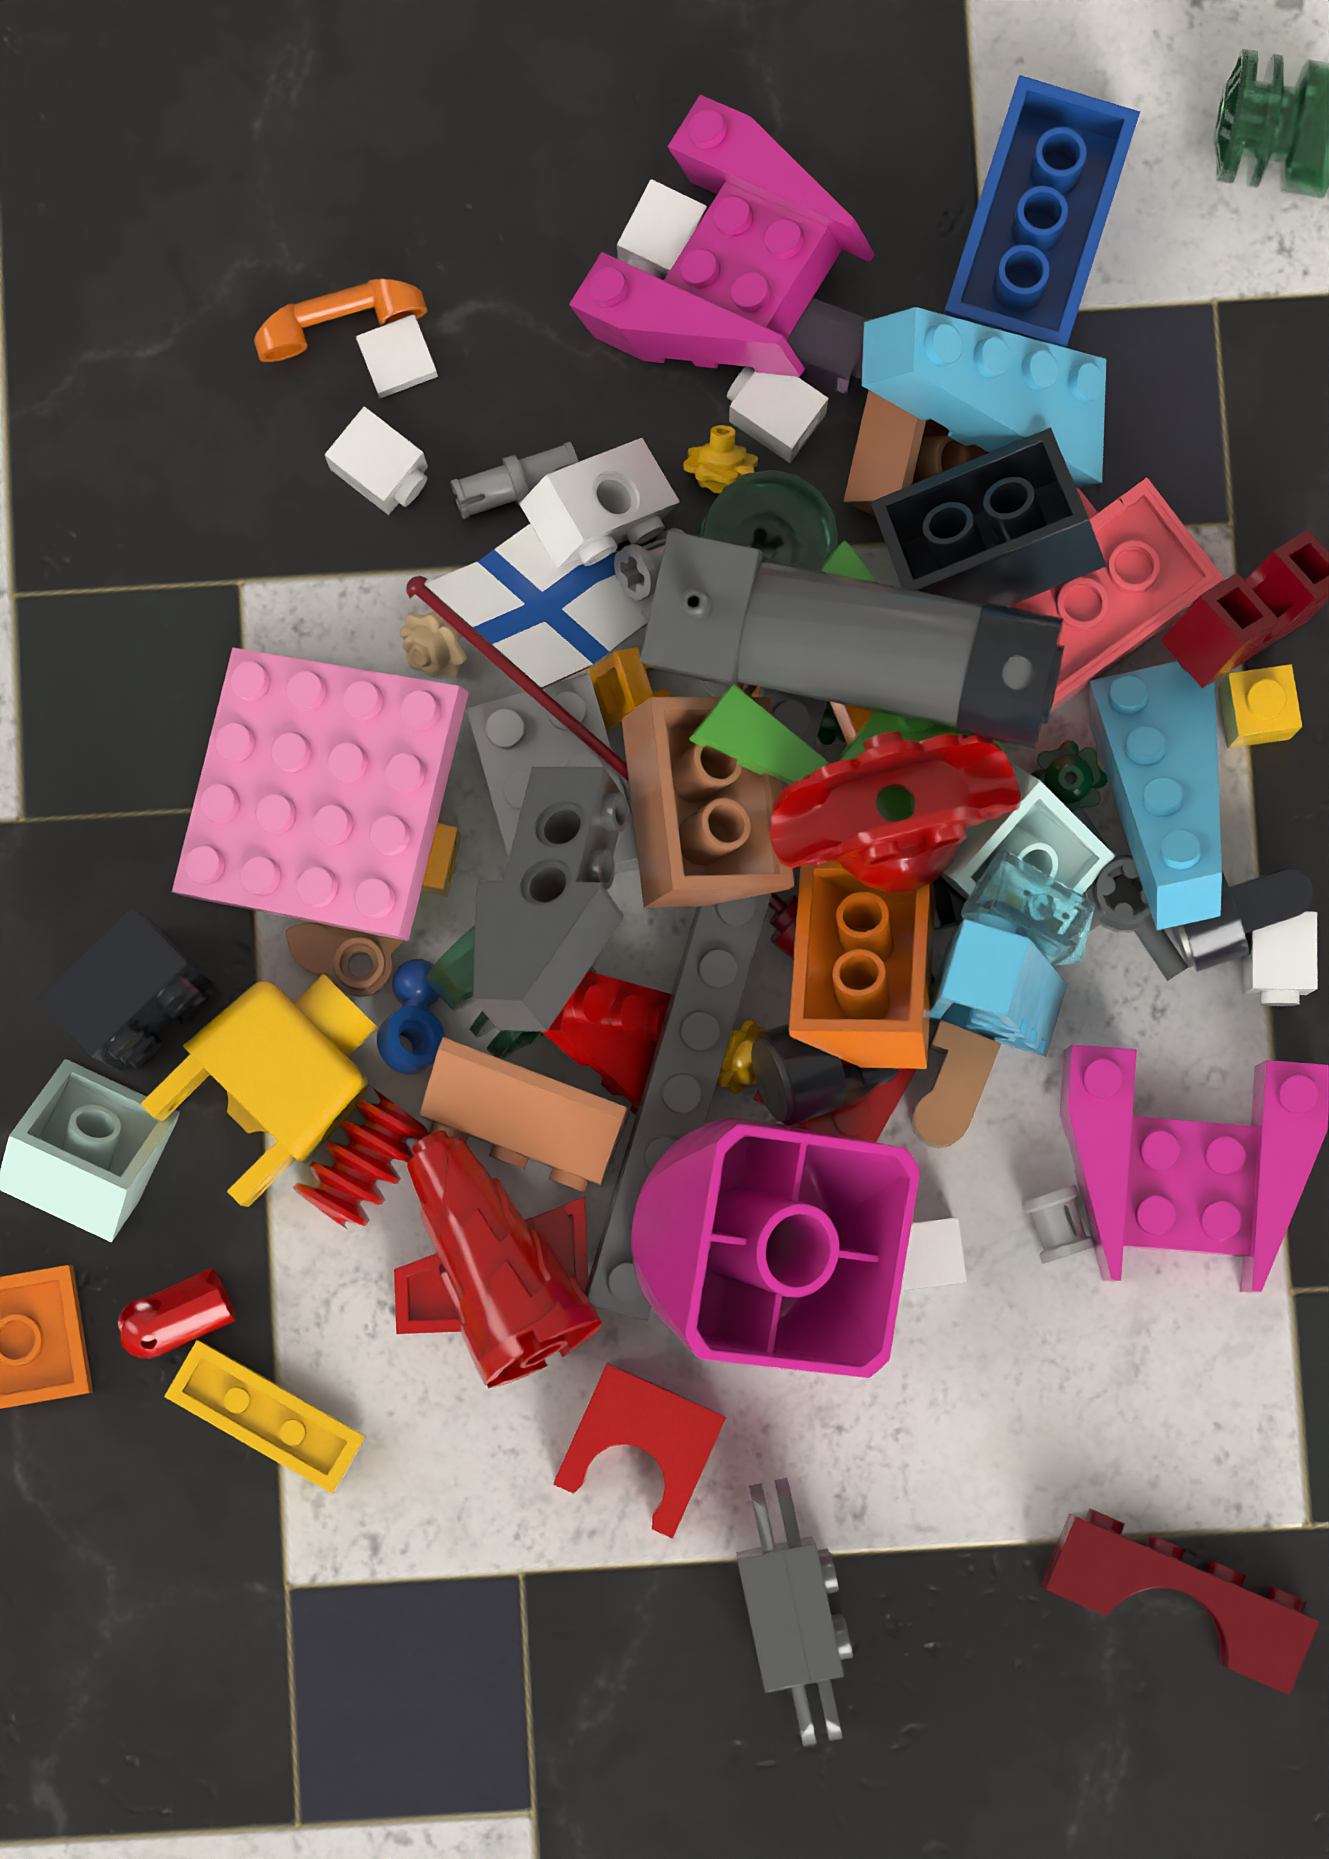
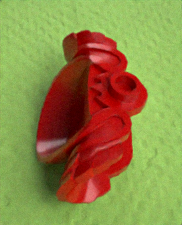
(836, 815)

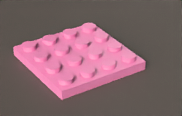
(321, 792)

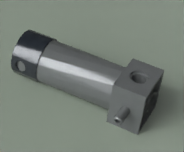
(851, 641)

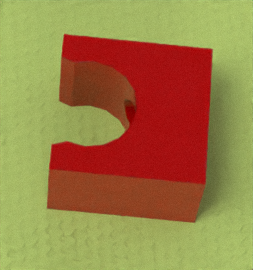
(651, 1418)

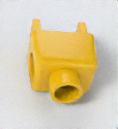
(281, 1072)

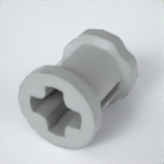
(639, 566)
(1058, 1224)

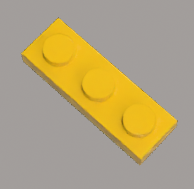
(265, 1416)

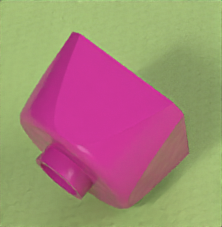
(777, 1245)

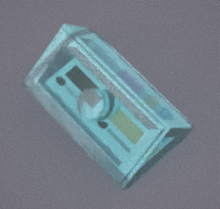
(1040, 906)

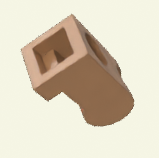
(949, 1107)

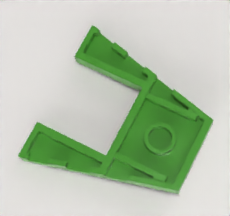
(767, 746)

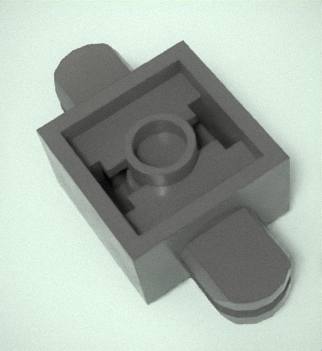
(791, 1613)

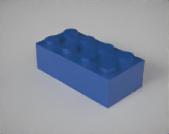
(1042, 212)

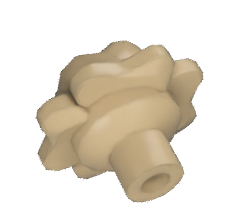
(432, 645)

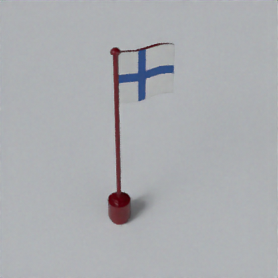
(548, 626)

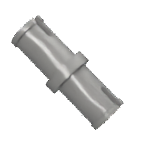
(510, 481)

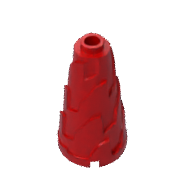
(498, 1271)

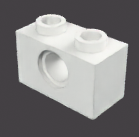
(600, 504)

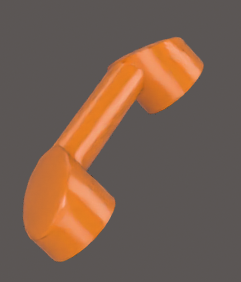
(283, 334)

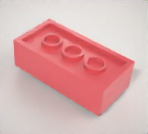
(1145, 588)

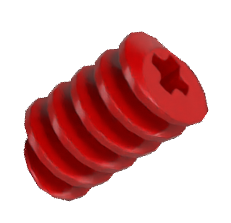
(362, 1161)

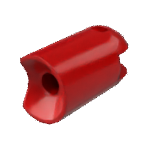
(175, 1315)

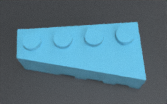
(989, 384)
(1162, 769)
(998, 986)

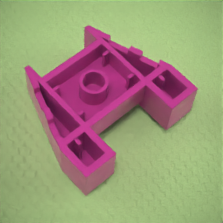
(745, 264)
(1190, 1180)

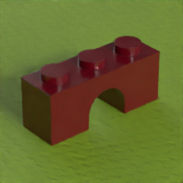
(1253, 613)

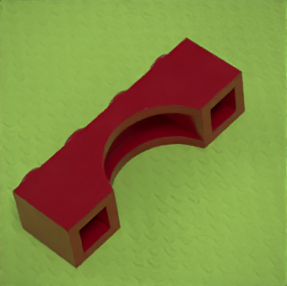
(1255, 1633)

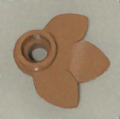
(331, 948)

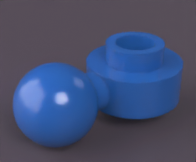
(411, 1021)

